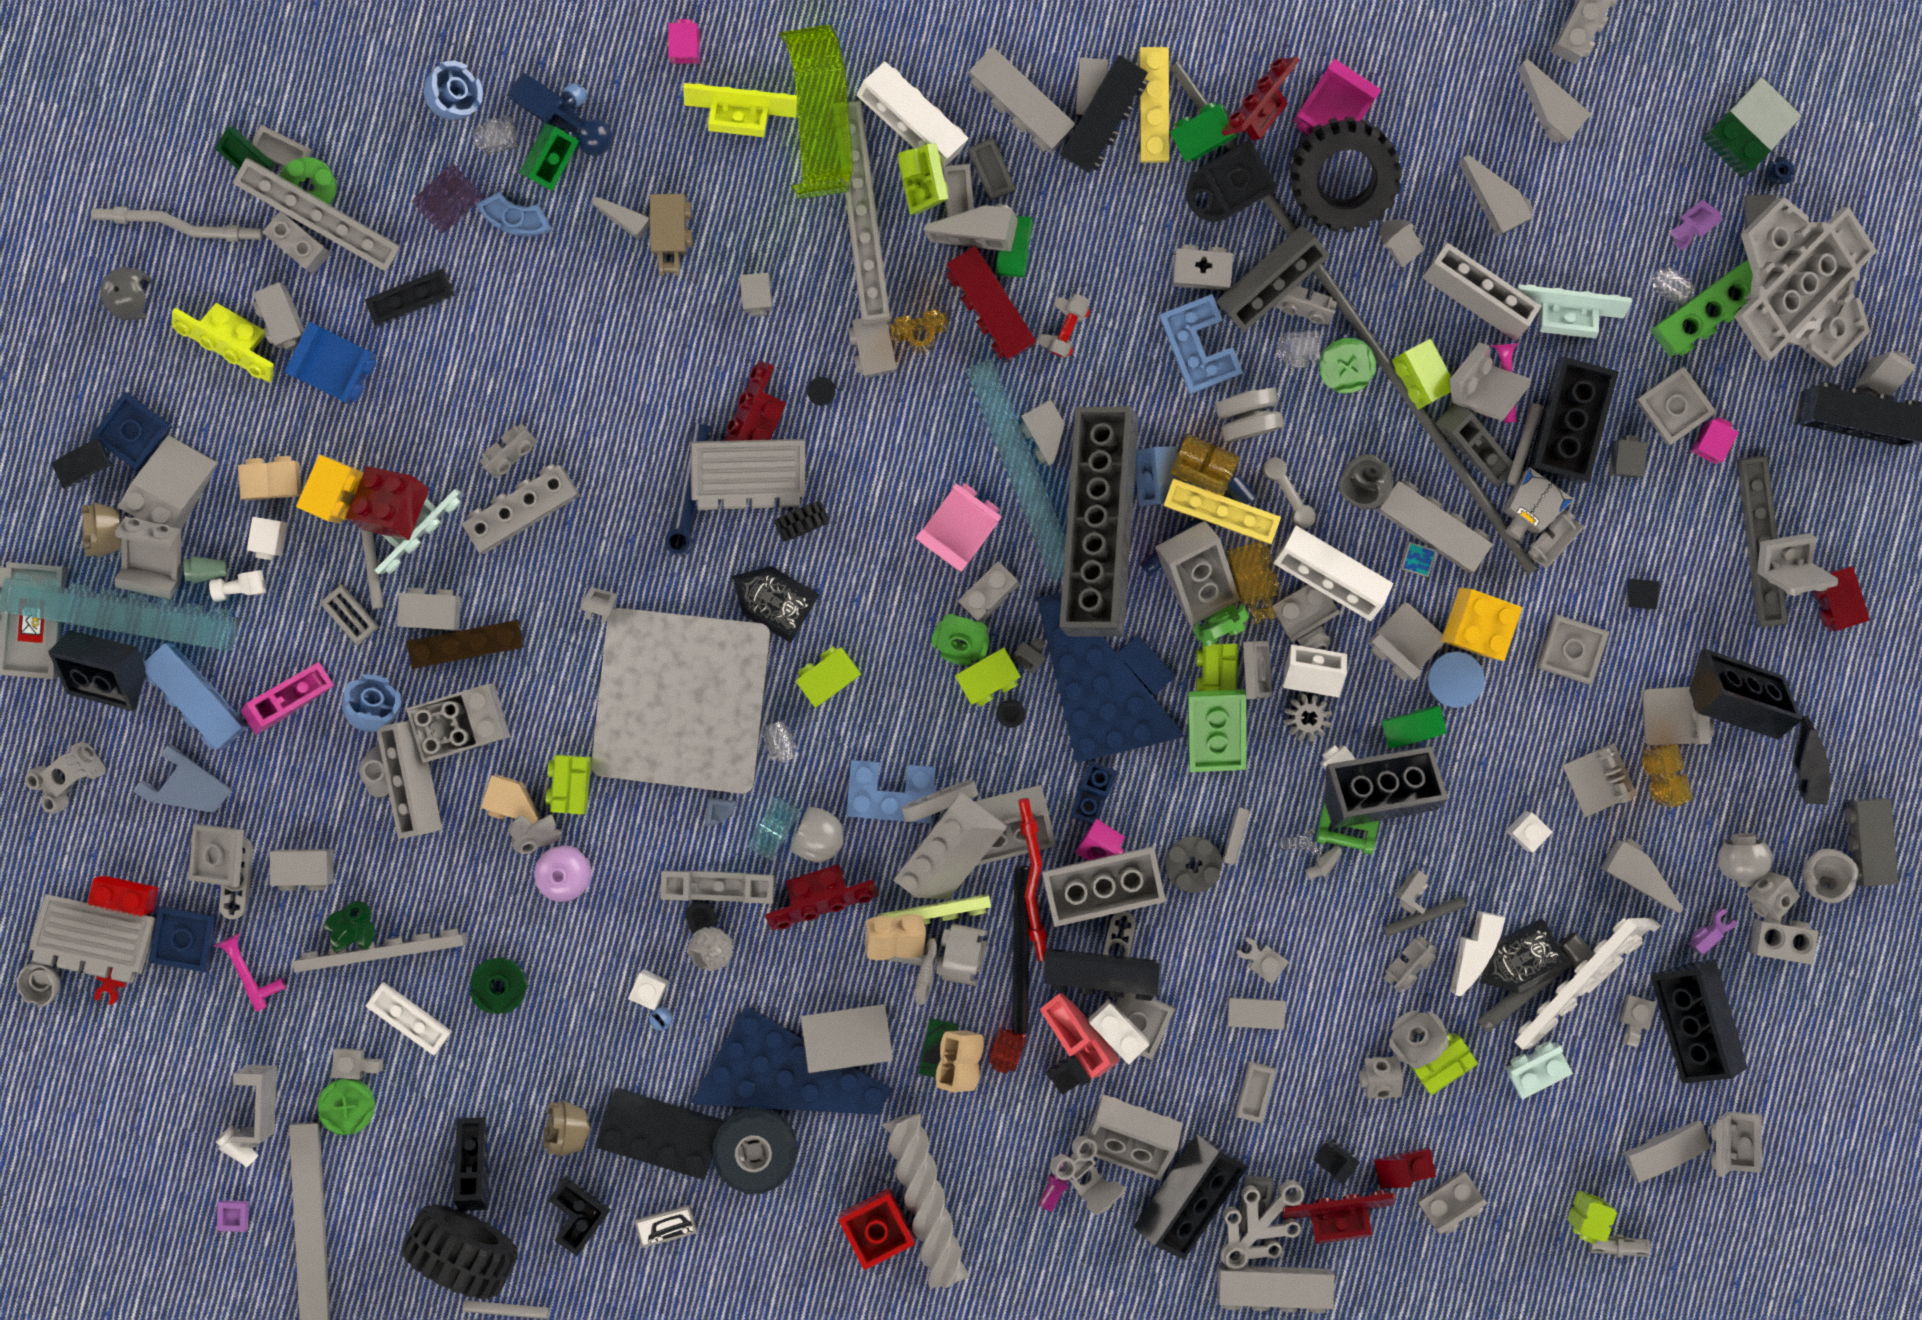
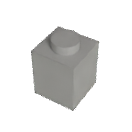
(756, 294)

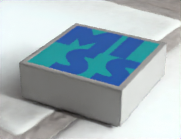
(1418, 559)

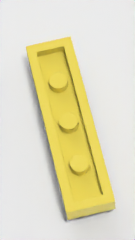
(1155, 106)
(1222, 511)

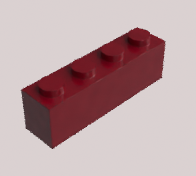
(991, 305)

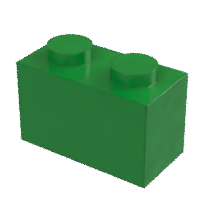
(1203, 133)
(549, 156)

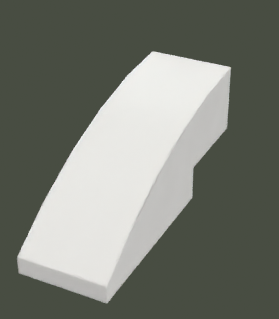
(1476, 951)

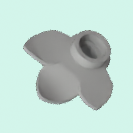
(531, 836)

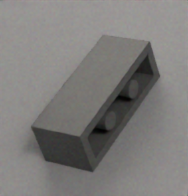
(1872, 841)

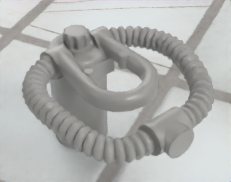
(926, 962)

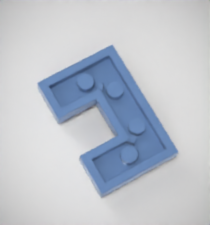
(1181, 331)
(868, 802)

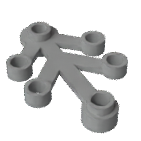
(1259, 1226)

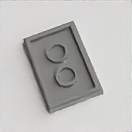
(846, 1038)

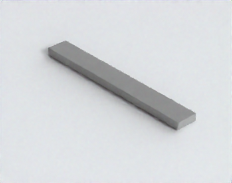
(864, 227)
(309, 1221)

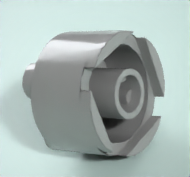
(962, 954)

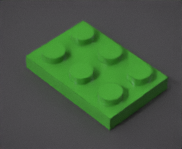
(1217, 730)

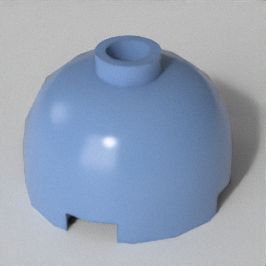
(452, 91)
(370, 703)

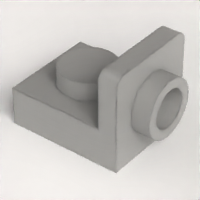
(1413, 886)

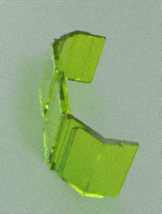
(821, 111)

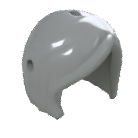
(818, 836)
(1831, 869)

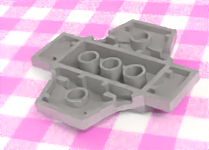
(1804, 283)

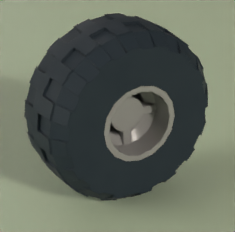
(754, 1150)

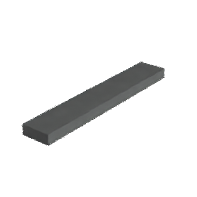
(1759, 527)

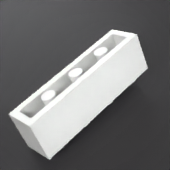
(910, 113)
(1333, 573)

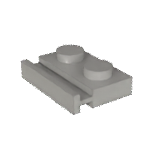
(1304, 611)

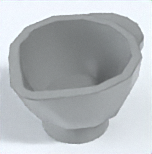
(373, 774)

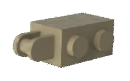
(669, 229)

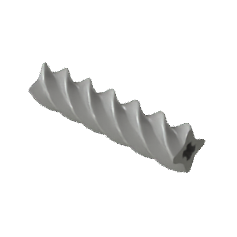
(925, 1200)

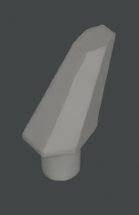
(1325, 863)

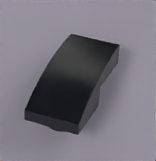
(81, 463)

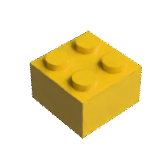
(329, 489)
(1481, 624)

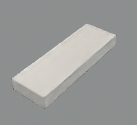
(408, 1018)

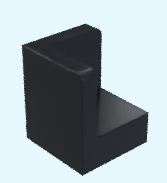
(1068, 1074)
(1336, 1160)

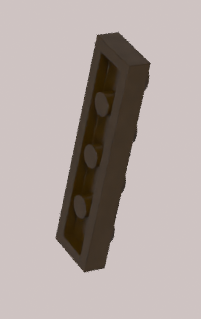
(465, 644)

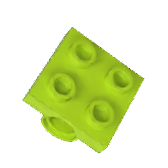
(922, 178)

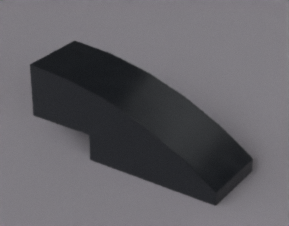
(1811, 765)

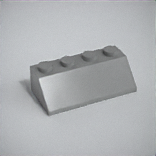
(950, 850)
(1103, 886)

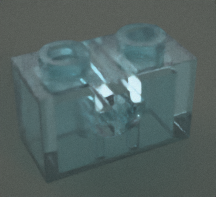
(774, 828)

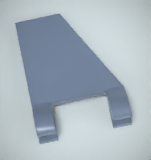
(187, 786)

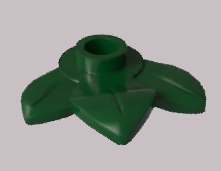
(348, 929)

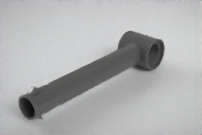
(1575, 952)

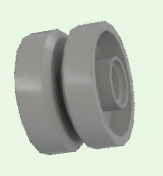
(1249, 414)

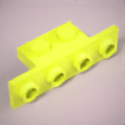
(739, 109)
(228, 336)

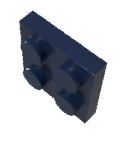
(132, 431)
(183, 939)

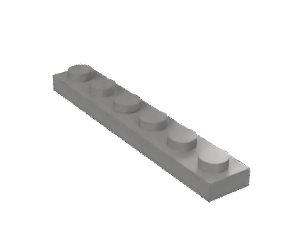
(316, 214)
(392, 948)

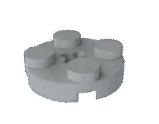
(1421, 1052)

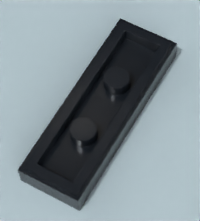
(409, 297)

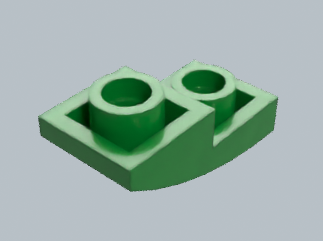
(1015, 262)
(1414, 727)

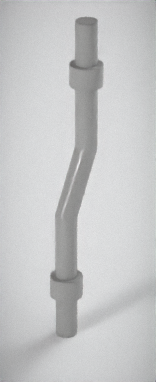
(123, 215)

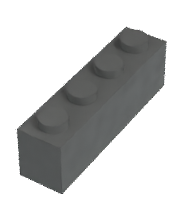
(1273, 278)

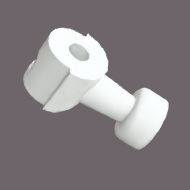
(248, 583)

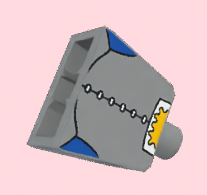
(1534, 504)

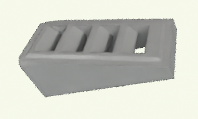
(629, 220)

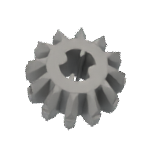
(1308, 708)

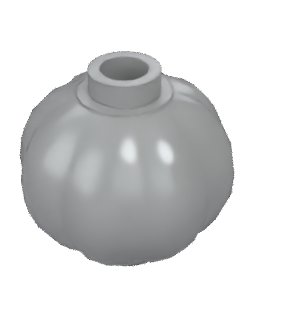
(1745, 859)

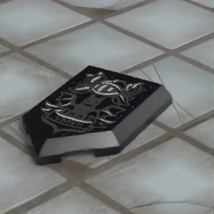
(774, 600)
(1525, 959)

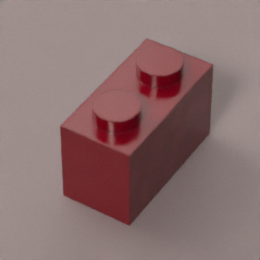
(1844, 603)

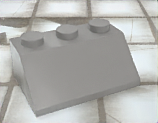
(1006, 810)
(1134, 1137)

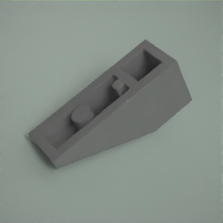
(1475, 443)

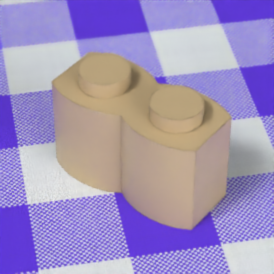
(269, 479)
(895, 937)
(959, 1061)

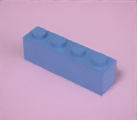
(194, 697)

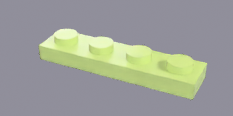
(947, 910)

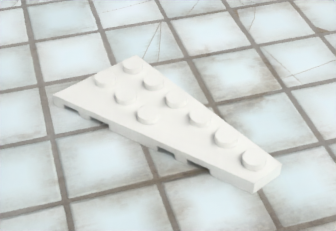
(1588, 977)

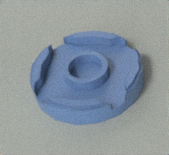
(1455, 679)

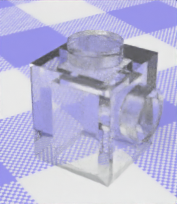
(1299, 348)

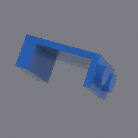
(331, 363)

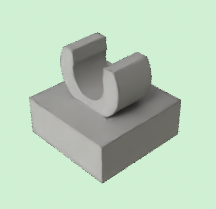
(600, 603)

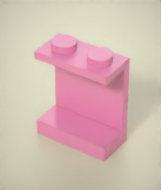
(959, 526)

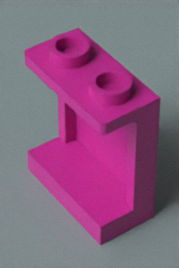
(1338, 96)

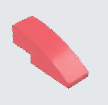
(1079, 1036)

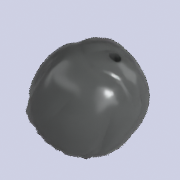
(124, 294)
(1363, 484)

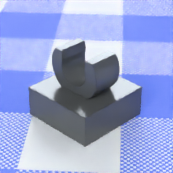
(1029, 656)

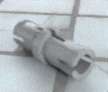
(1622, 1246)

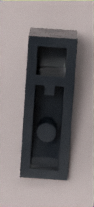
(471, 1165)

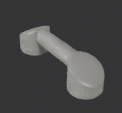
(1275, 470)

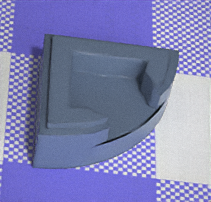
(718, 810)

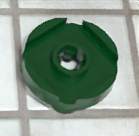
(482, 985)

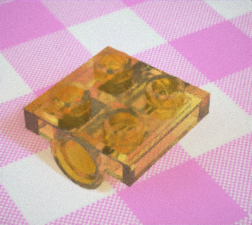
(906, 327)
(1204, 464)
(1666, 786)

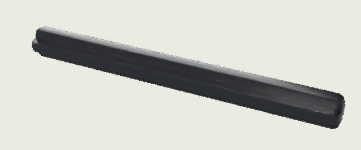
(1020, 981)

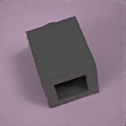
(1628, 457)

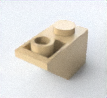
(509, 799)

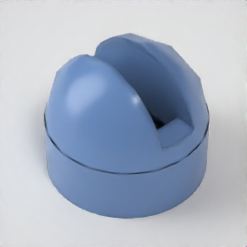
(574, 95)
(665, 1014)

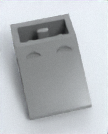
(458, 722)

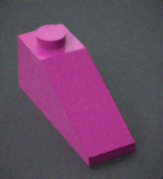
(286, 698)

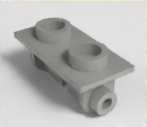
(1318, 309)
(518, 443)
(1555, 540)
(1418, 957)

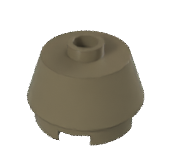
(99, 530)
(565, 1128)

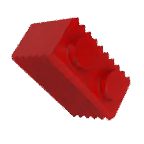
(123, 896)

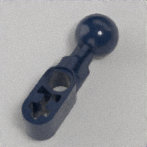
(593, 134)

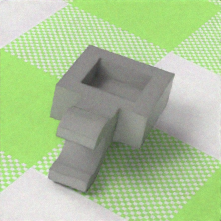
(1637, 1014)
(352, 1064)

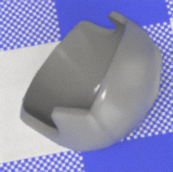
(38, 984)

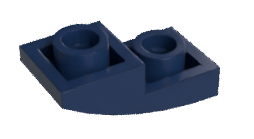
(1093, 793)

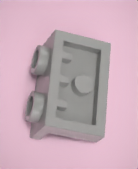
(1452, 1203)

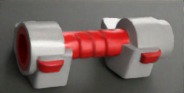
(1075, 311)

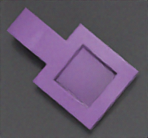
(1695, 221)
(1707, 937)

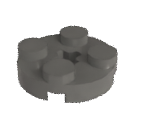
(1208, 871)

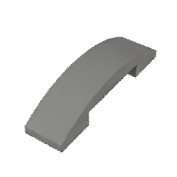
(717, 886)

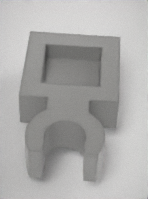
(1265, 961)

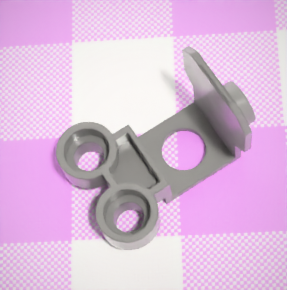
(75, 765)
(1097, 1191)

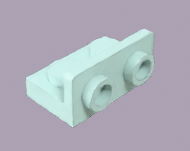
(1538, 1069)

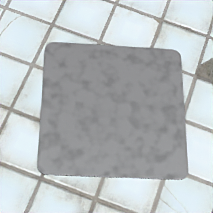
(681, 700)

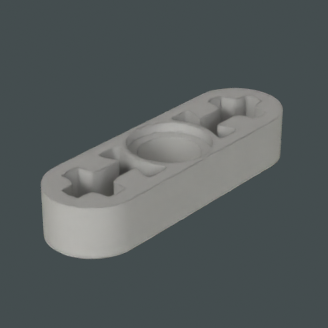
(937, 801)
(241, 899)
(1128, 931)

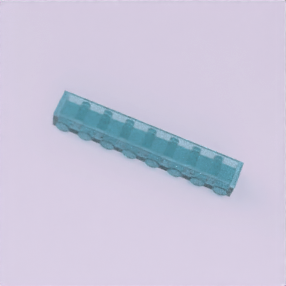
(1019, 466)
(117, 613)

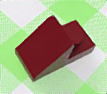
(1404, 1168)

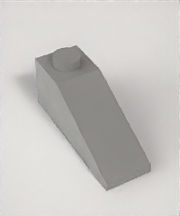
(1554, 107)
(1499, 200)
(981, 227)
(1637, 870)

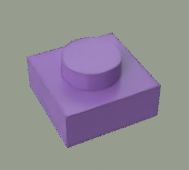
(232, 1215)

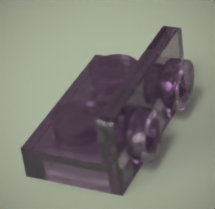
(447, 198)

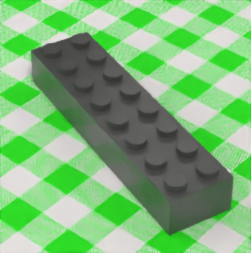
(1099, 522)

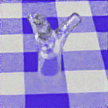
(1301, 842)

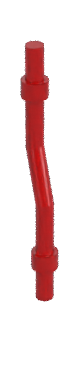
(1029, 828)

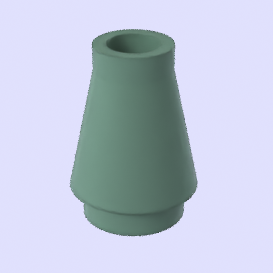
(202, 569)

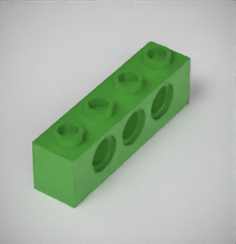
(1670, 330)

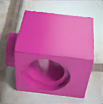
(684, 42)
(1715, 440)
(1100, 842)

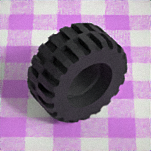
(1370, 202)
(459, 1251)

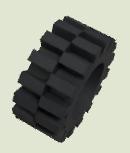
(801, 521)

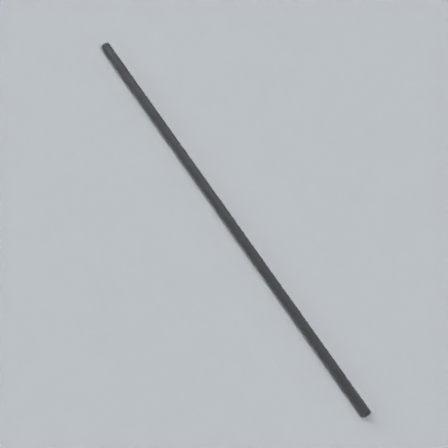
(1380, 356)

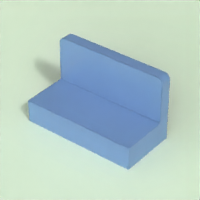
(1154, 474)

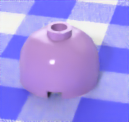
(562, 873)

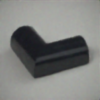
(584, 1211)

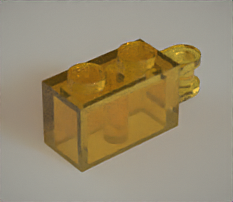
(1254, 578)

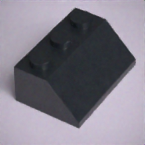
(99, 669)

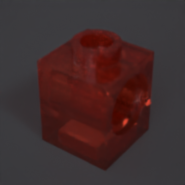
(1006, 1050)

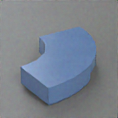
(514, 218)

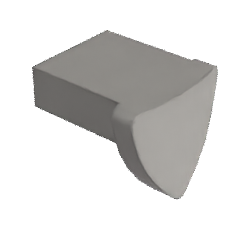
(1400, 240)

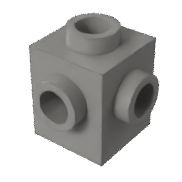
(1773, 895)
(1382, 1077)

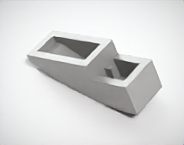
(1667, 1151)

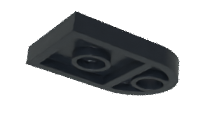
(1231, 182)

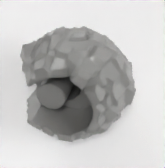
(710, 948)

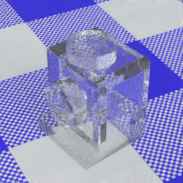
(496, 135)

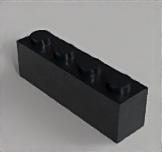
(1103, 114)

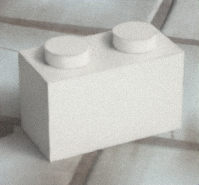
(1315, 670)
(1118, 1031)

